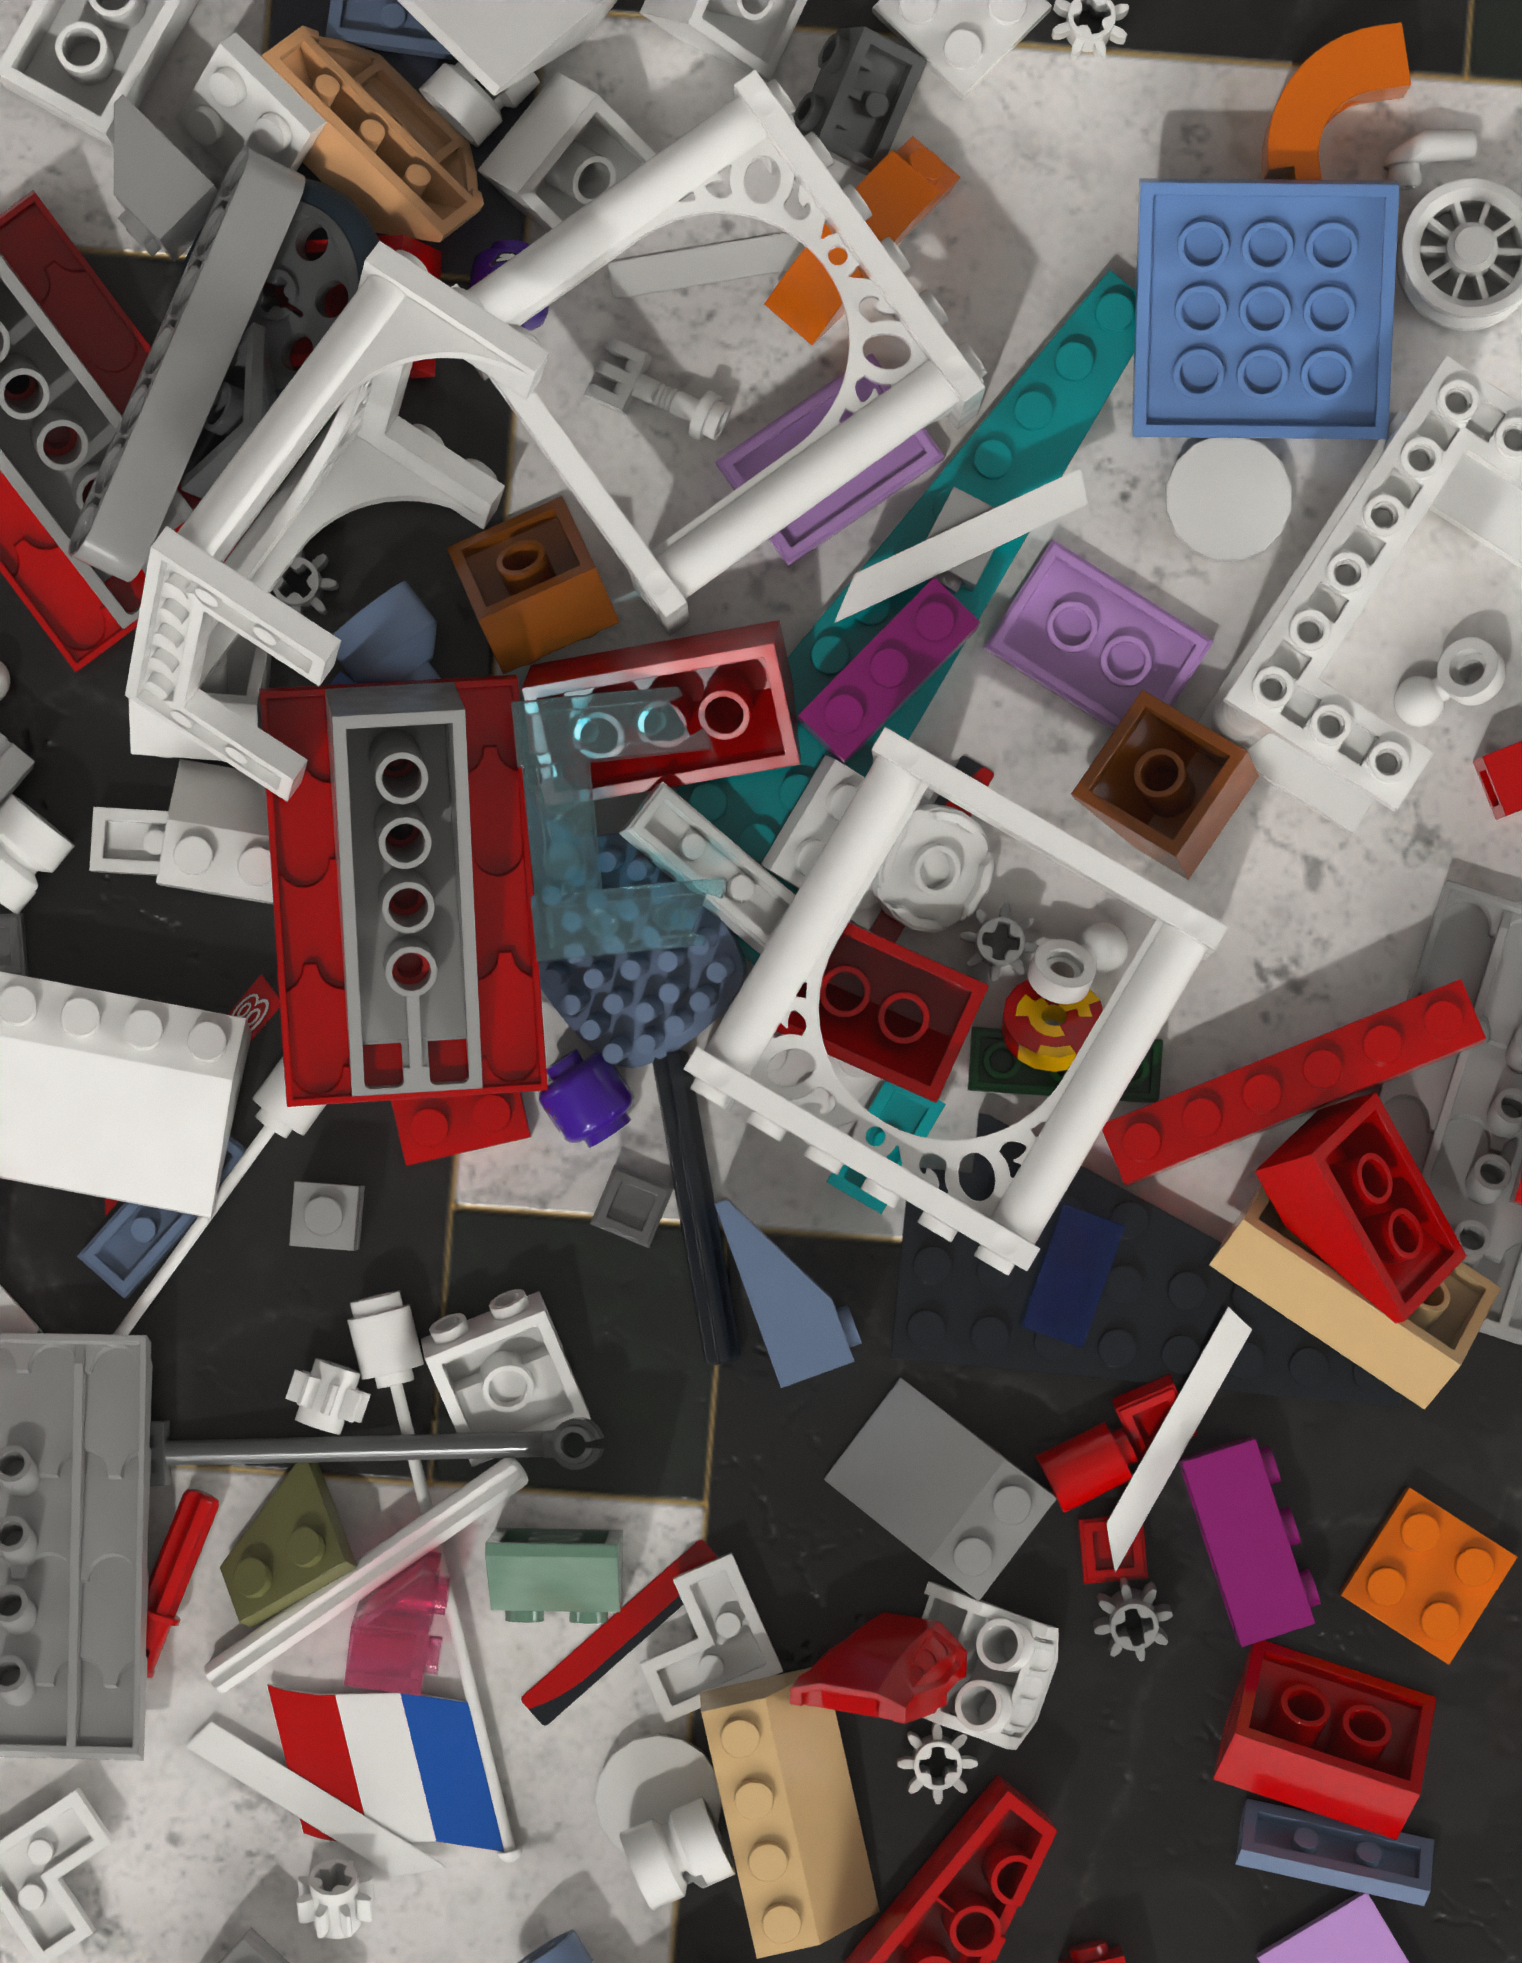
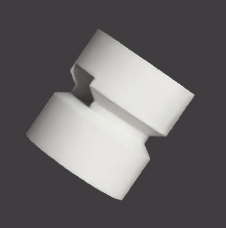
(467, 105)
(26, 847)
(677, 1853)

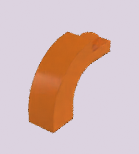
(1342, 74)
(899, 197)

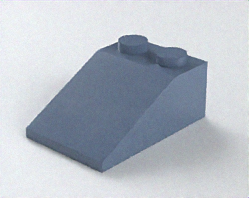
(791, 1309)

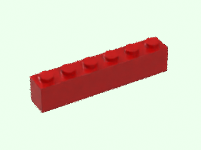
(1293, 1082)

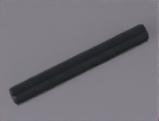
(696, 1209)

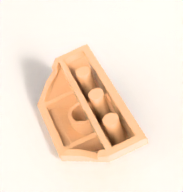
(380, 138)

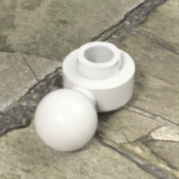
(1422, 700)
(1066, 969)

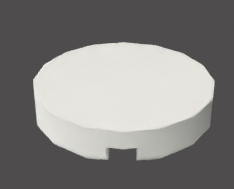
(1228, 498)
(935, 870)
(651, 1779)

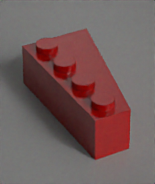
(968, 1886)

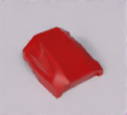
(886, 1670)

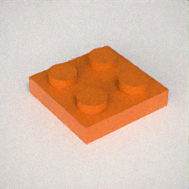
(1427, 1575)

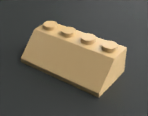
(1291, 1278)
(788, 1814)

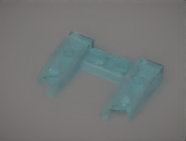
(555, 750)

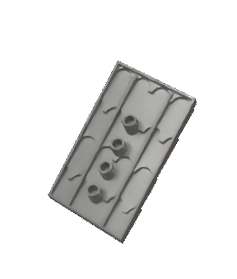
(1467, 1109)
(74, 1544)

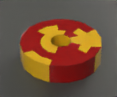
(1043, 1044)

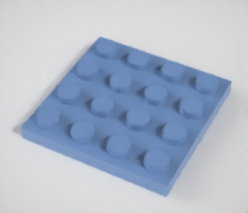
(1264, 308)

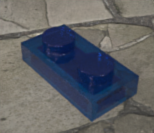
(1072, 1276)

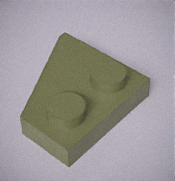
(288, 1548)

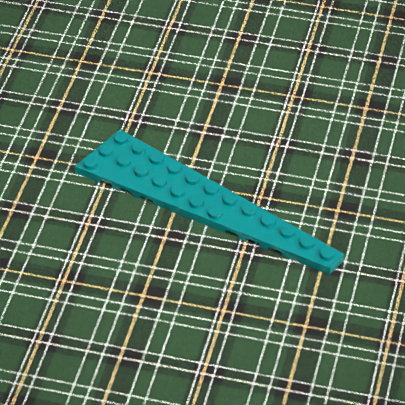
(1013, 452)

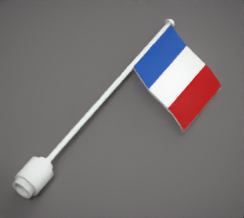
(393, 1756)

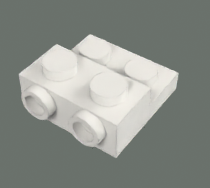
(503, 1369)

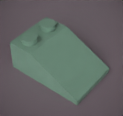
(555, 1572)

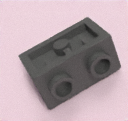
(859, 96)

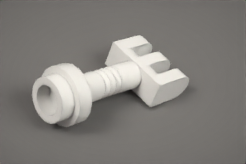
(705, 415)

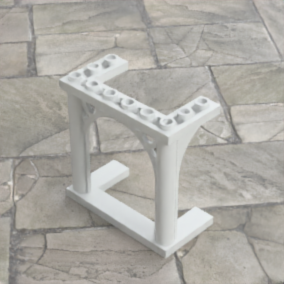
(931, 386)
(1447, 455)
(361, 458)
(798, 952)

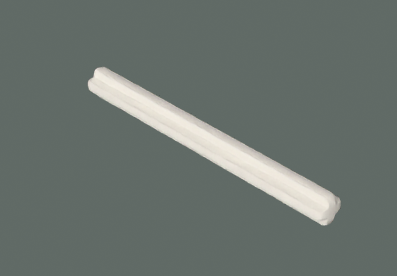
(371, 1572)

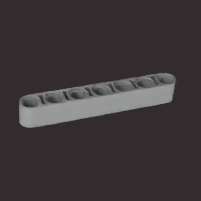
(186, 365)

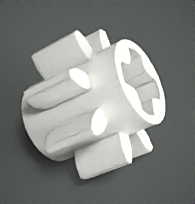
(1081, 36)
(327, 1396)
(923, 1751)
(335, 1899)

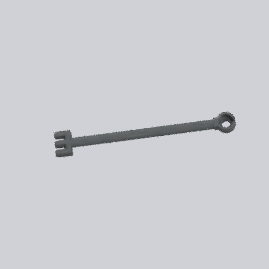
(369, 1448)

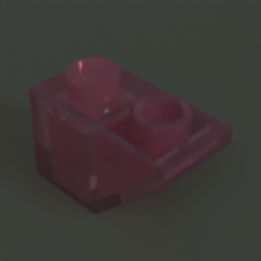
(393, 1628)

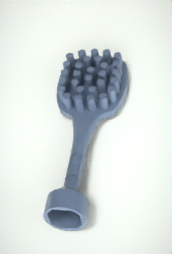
(616, 1004)

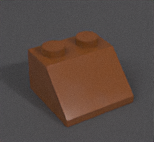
(533, 585)
(1166, 783)

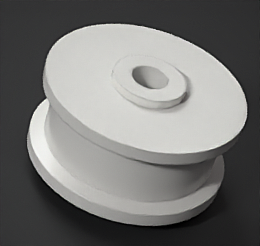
(1463, 254)

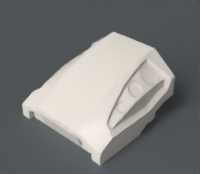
(1006, 1671)

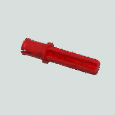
(175, 1568)

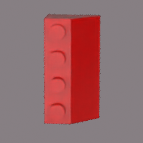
(731, 686)

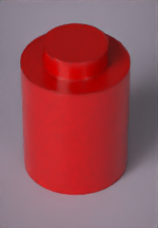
(1087, 1465)

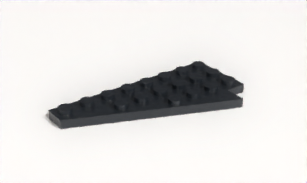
(1149, 1318)

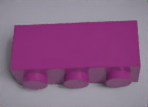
(888, 671)
(1249, 1540)

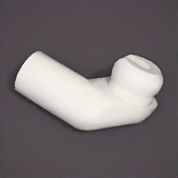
(1428, 146)

